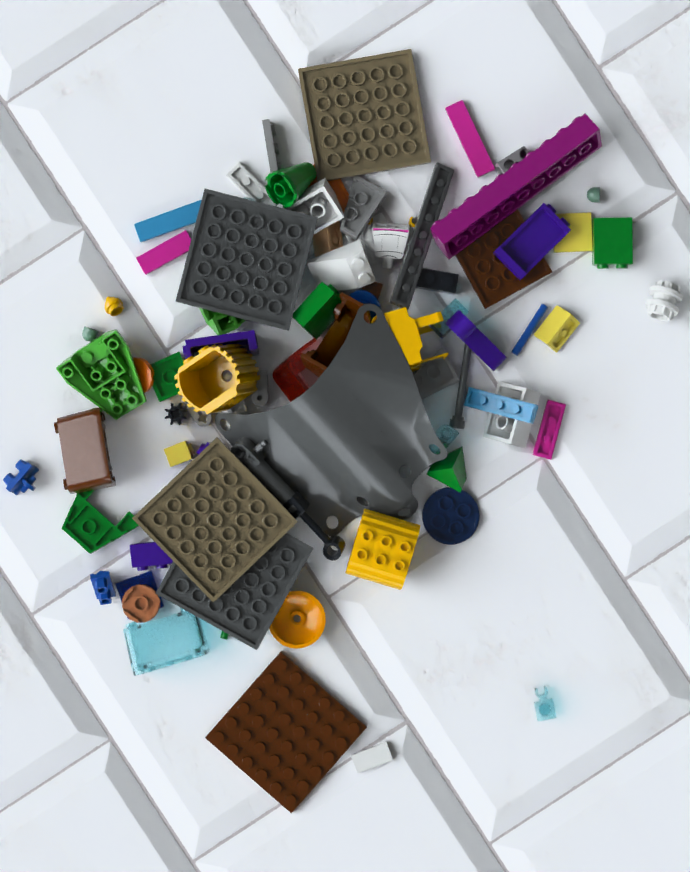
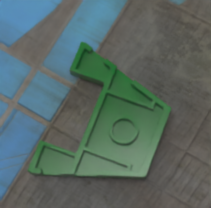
(91, 527)

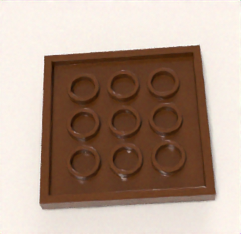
(487, 274)

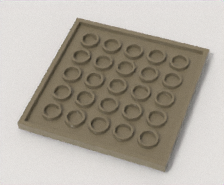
(364, 115)
(215, 519)

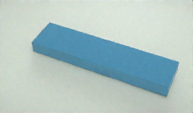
(167, 221)
(501, 405)

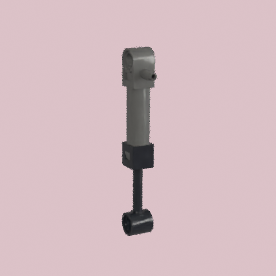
(293, 501)

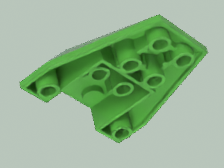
(105, 374)

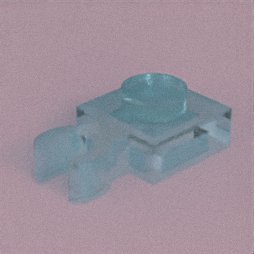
(544, 707)

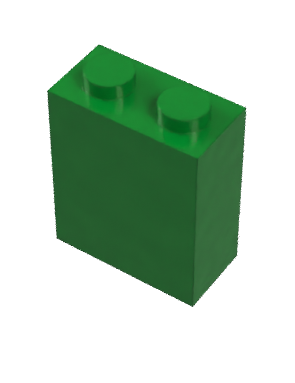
(612, 242)
(317, 310)

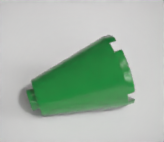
(289, 183)

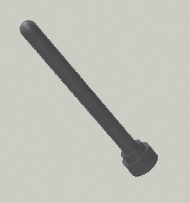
(457, 419)

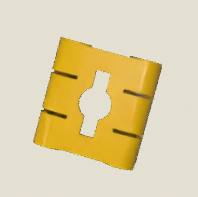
(408, 332)

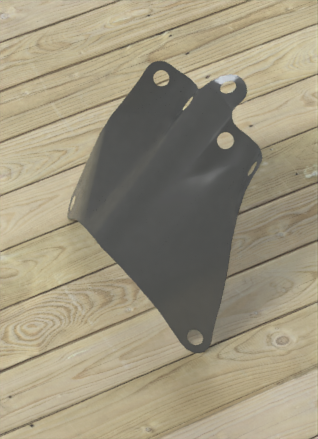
(349, 430)

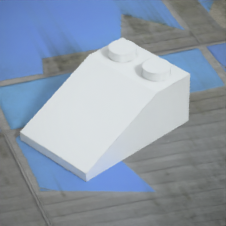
(343, 267)

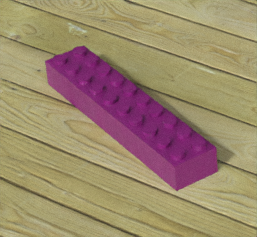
(516, 186)

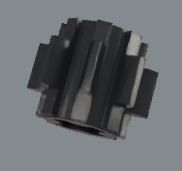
(178, 419)

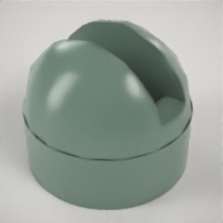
(593, 194)
(89, 334)

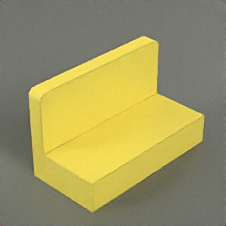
(557, 328)

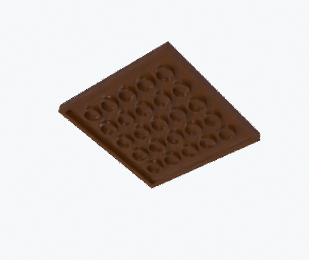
(286, 732)

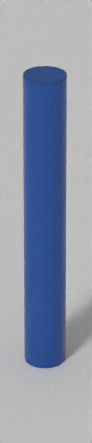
(529, 330)

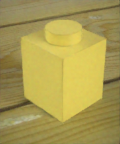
(179, 453)

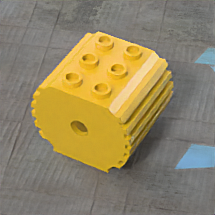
(203, 381)
(383, 549)

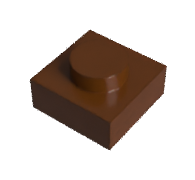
(374, 288)

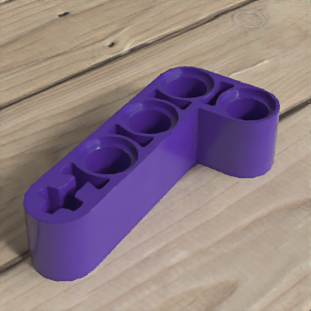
(475, 340)

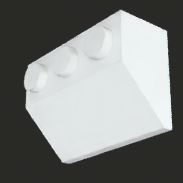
(321, 202)
(508, 429)

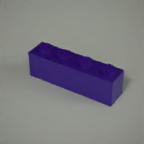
(147, 555)

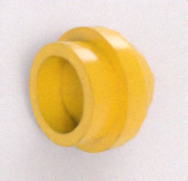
(113, 306)

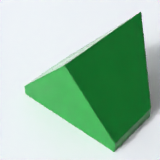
(450, 470)

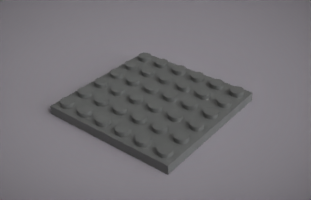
(246, 259)
(251, 601)

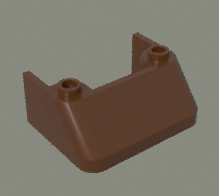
(320, 359)

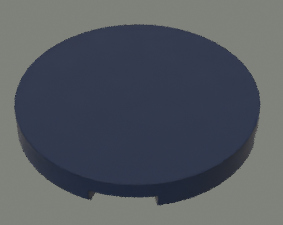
(450, 516)

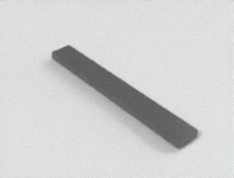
(421, 236)

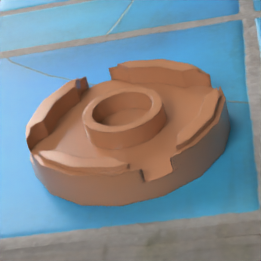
(140, 603)

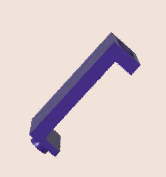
(532, 240)
(243, 338)

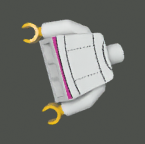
(388, 240)

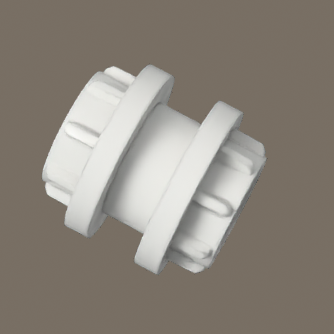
(662, 305)

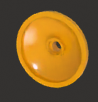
(308, 629)

